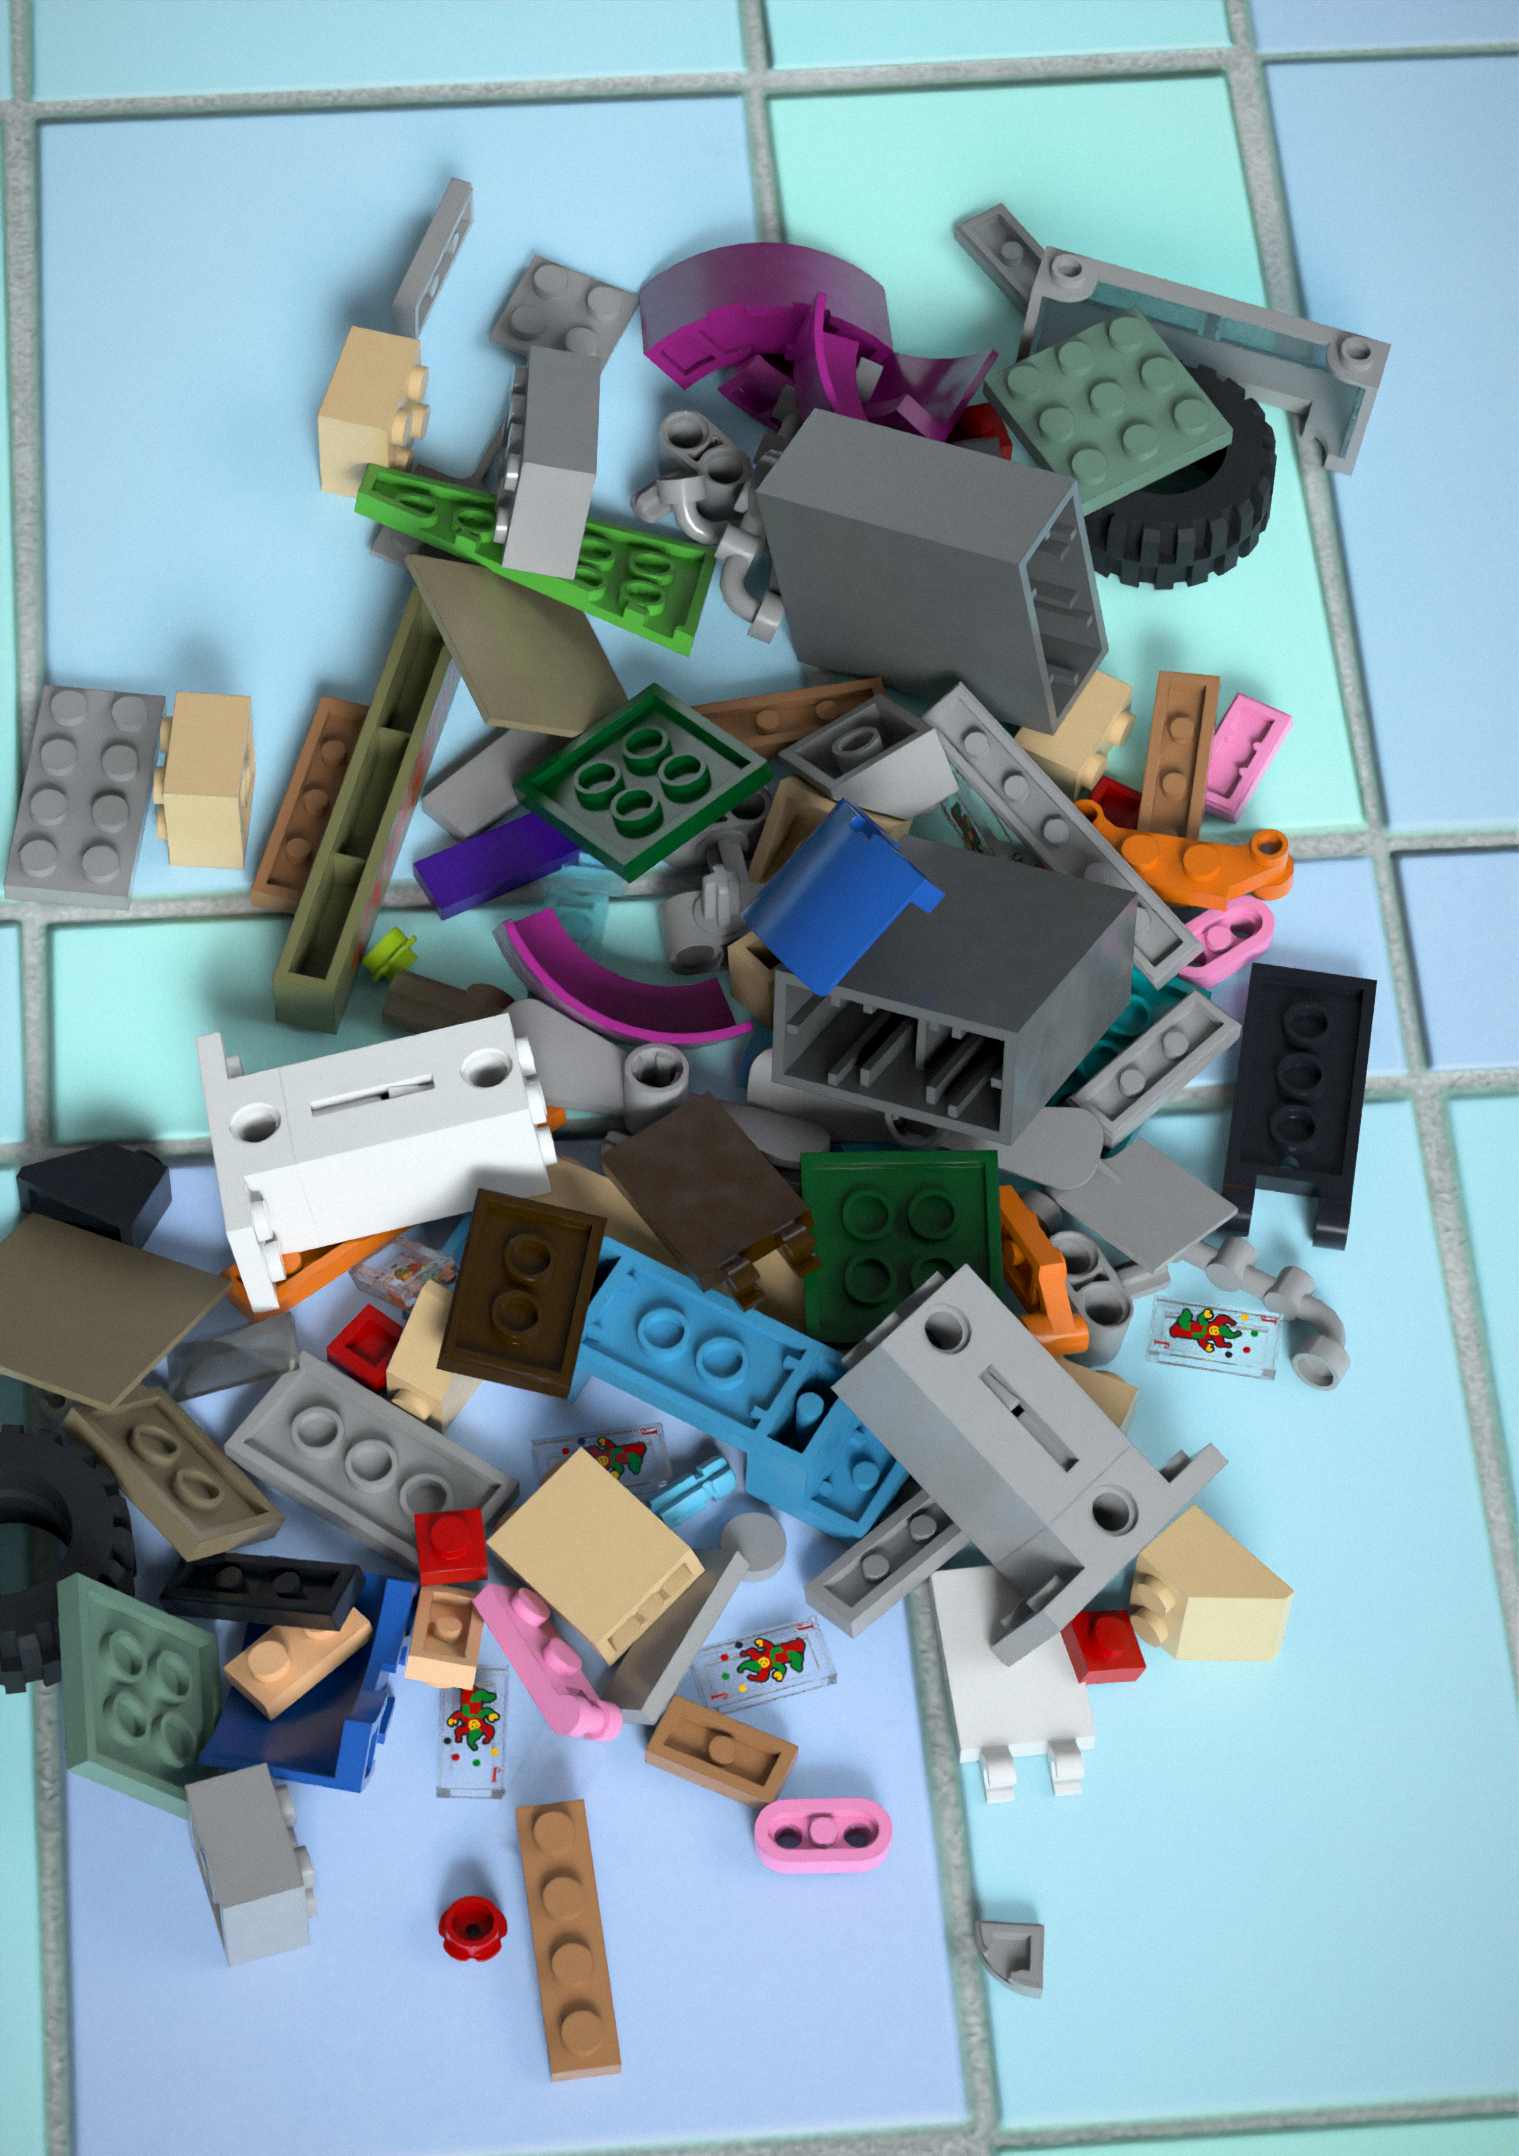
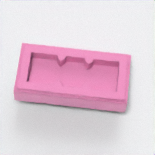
(1242, 754)

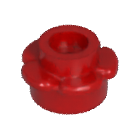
(472, 1912)

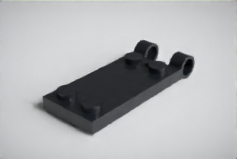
(1299, 1095)

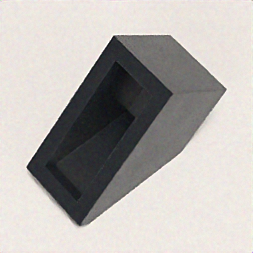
(100, 1191)

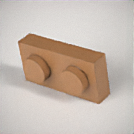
(721, 1753)

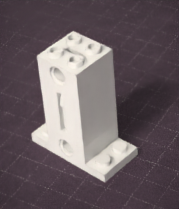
(370, 1140)

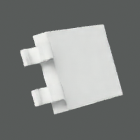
(1001, 1708)

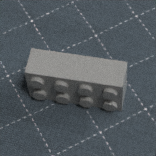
(548, 462)

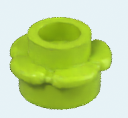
(390, 955)

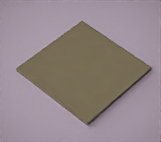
(518, 650)
(92, 1311)

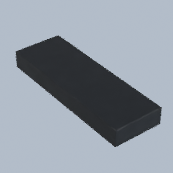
(264, 1590)

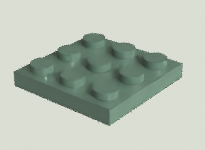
(1108, 409)
(135, 1694)

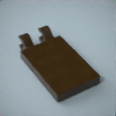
(713, 1199)

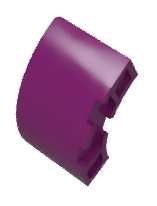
(754, 302)
(825, 368)
(910, 396)
(607, 1003)

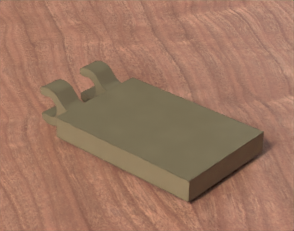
(171, 1471)

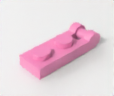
(546, 1664)

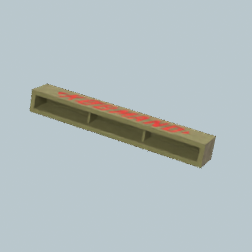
(367, 826)

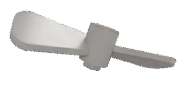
(643, 1086)
(1054, 1150)

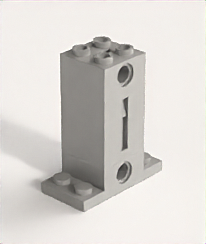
(1013, 1451)

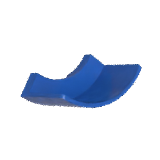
(836, 897)
(336, 1725)

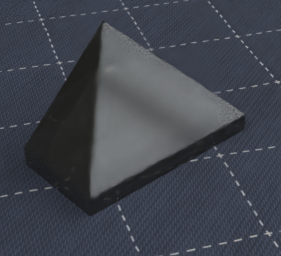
(233, 1357)

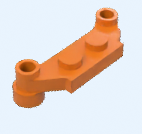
(1199, 870)
(1038, 1279)

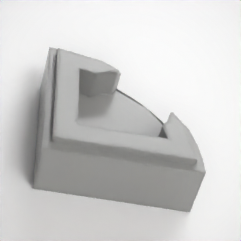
(1012, 1954)

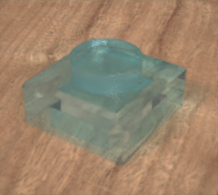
(591, 877)

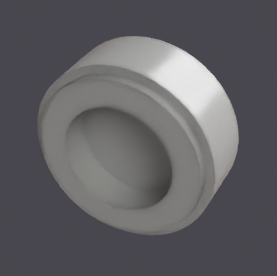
(759, 1541)

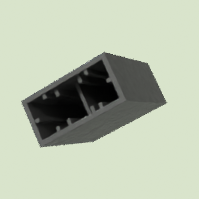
(932, 567)
(968, 1007)

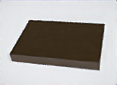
(522, 1293)

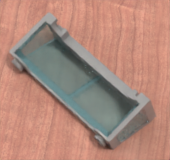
(1266, 352)

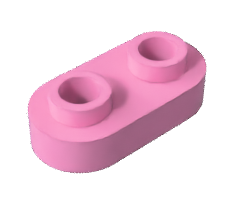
(1224, 951)
(822, 1829)

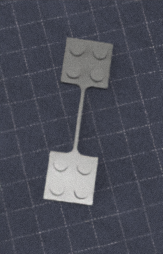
(547, 310)
(1147, 1205)

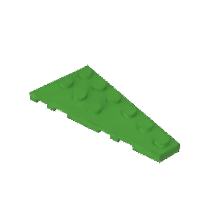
(621, 574)

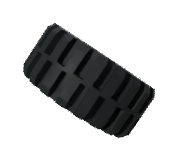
(1200, 530)
(80, 1506)

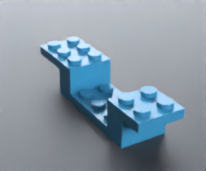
(737, 1381)

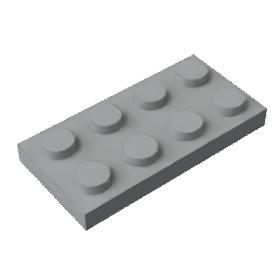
(85, 798)
(362, 1460)

